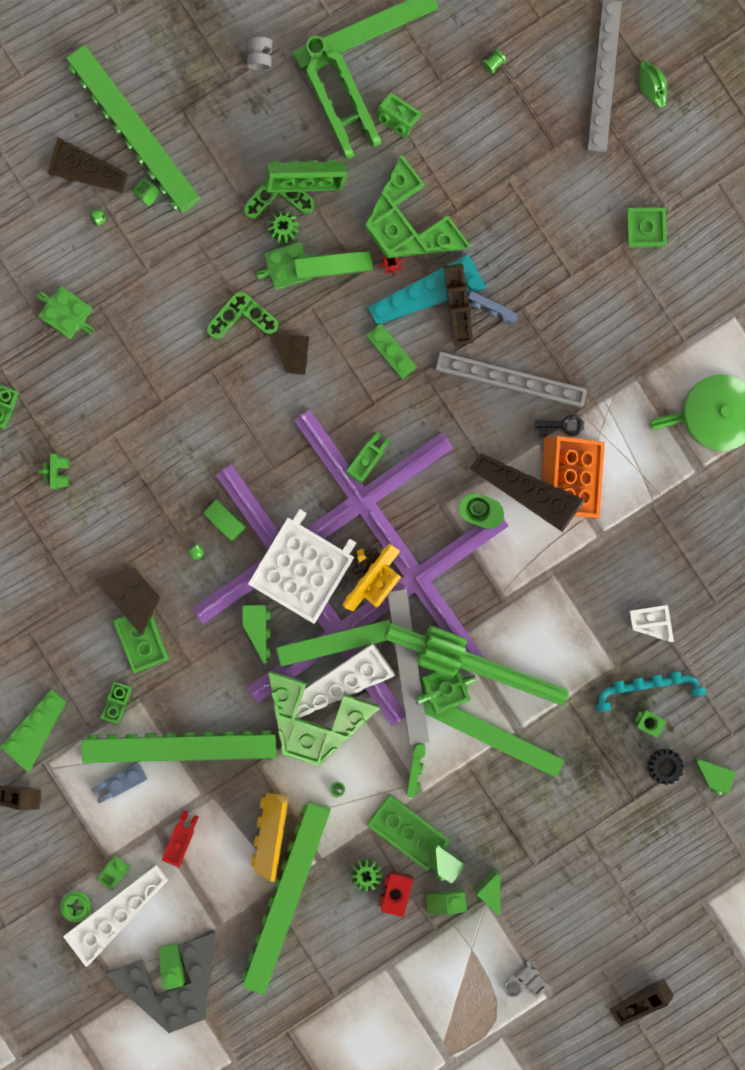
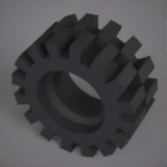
(654, 762)

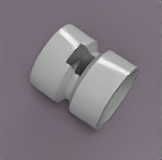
(259, 53)

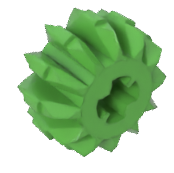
(284, 220)
(369, 881)

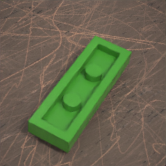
(391, 351)

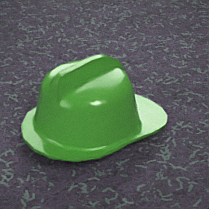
(481, 511)

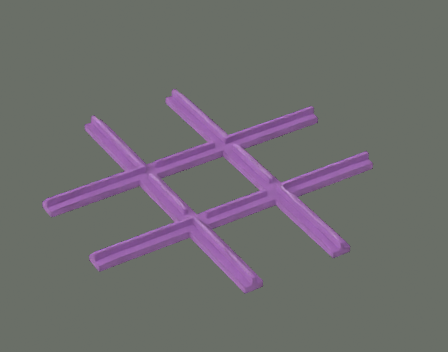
(361, 502)

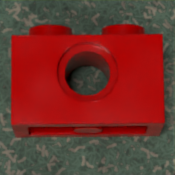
(397, 905)

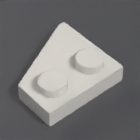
(652, 622)

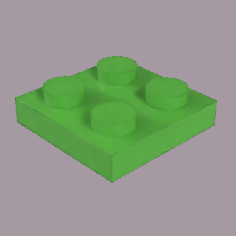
(646, 227)

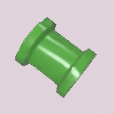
(494, 61)

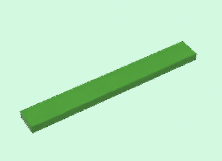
(371, 27)
(498, 739)

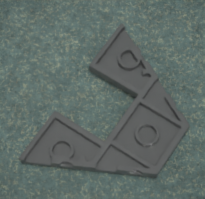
(177, 1006)

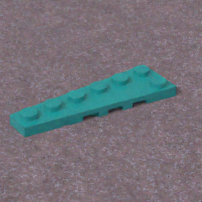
(424, 293)

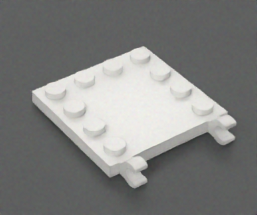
(301, 569)

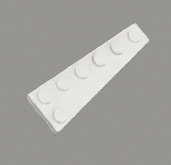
(350, 677)

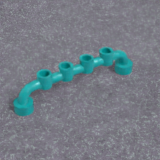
(656, 681)

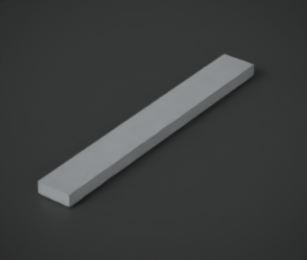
(511, 379)
(408, 670)

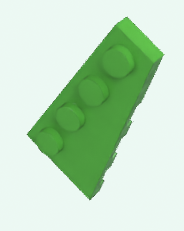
(30, 736)

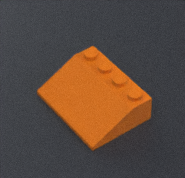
(576, 468)

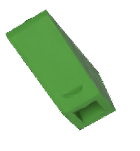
(255, 624)

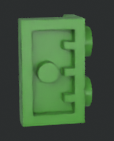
(397, 115)

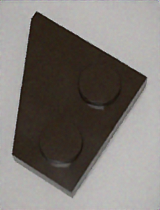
(293, 352)

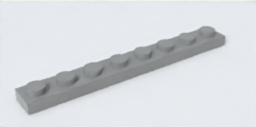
(604, 76)

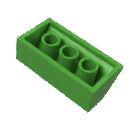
(305, 176)

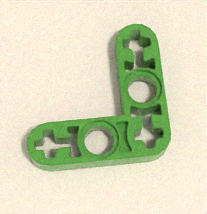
(299, 206)
(245, 310)

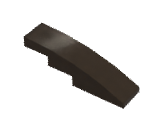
(458, 304)

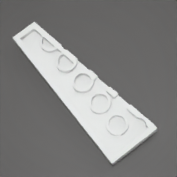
(103, 925)

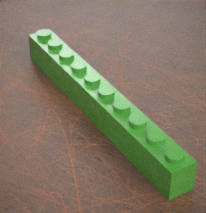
(133, 128)
(179, 747)
(286, 898)

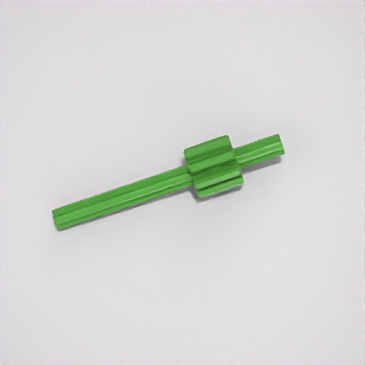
(447, 652)

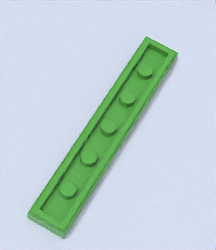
(332, 643)

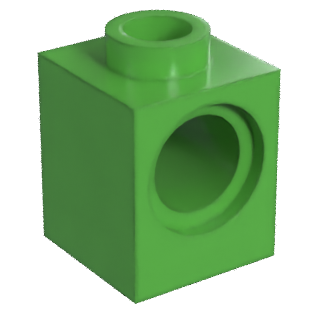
(655, 729)

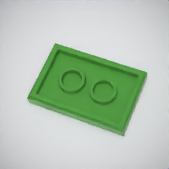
(140, 650)

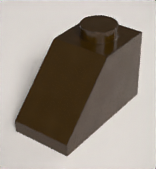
(20, 797)

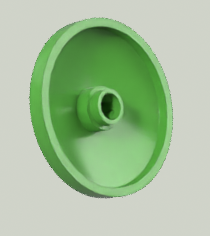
(716, 412)

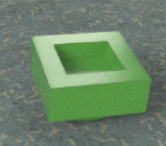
(117, 868)

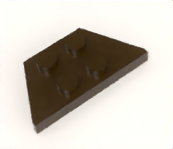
(131, 595)

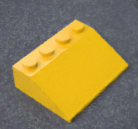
(270, 835)

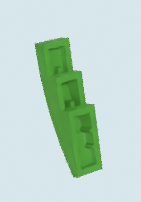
(333, 265)

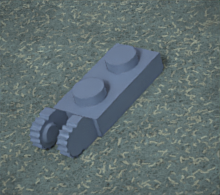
(493, 308)
(121, 782)

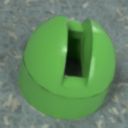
(97, 218)
(196, 552)
(338, 785)

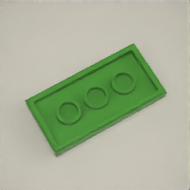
(406, 831)

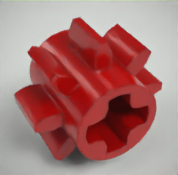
(393, 268)

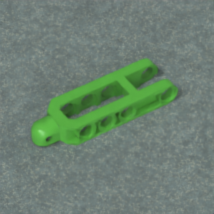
(320, 57)

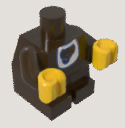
(365, 560)

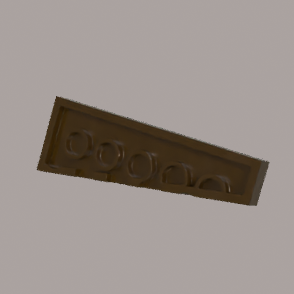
(539, 497)

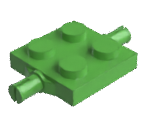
(282, 266)
(65, 312)
(445, 691)

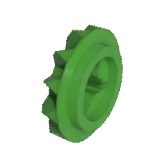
(68, 911)

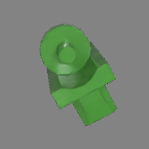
(56, 463)

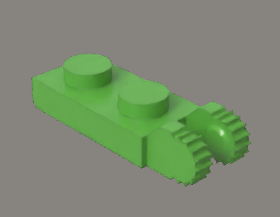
(366, 459)
(416, 768)

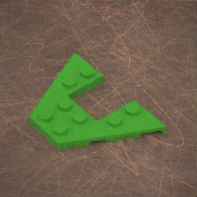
(394, 232)
(308, 740)

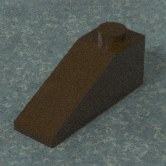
(643, 1002)

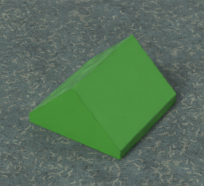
(489, 890)

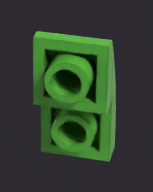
(7, 402)
(224, 520)
(116, 703)

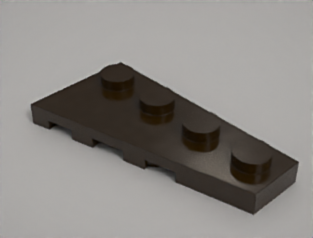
(78, 166)

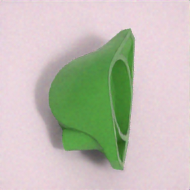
(653, 84)

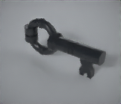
(544, 424)

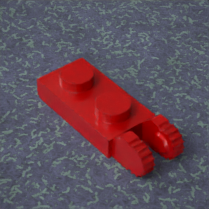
(179, 841)

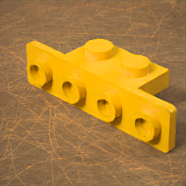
(376, 582)

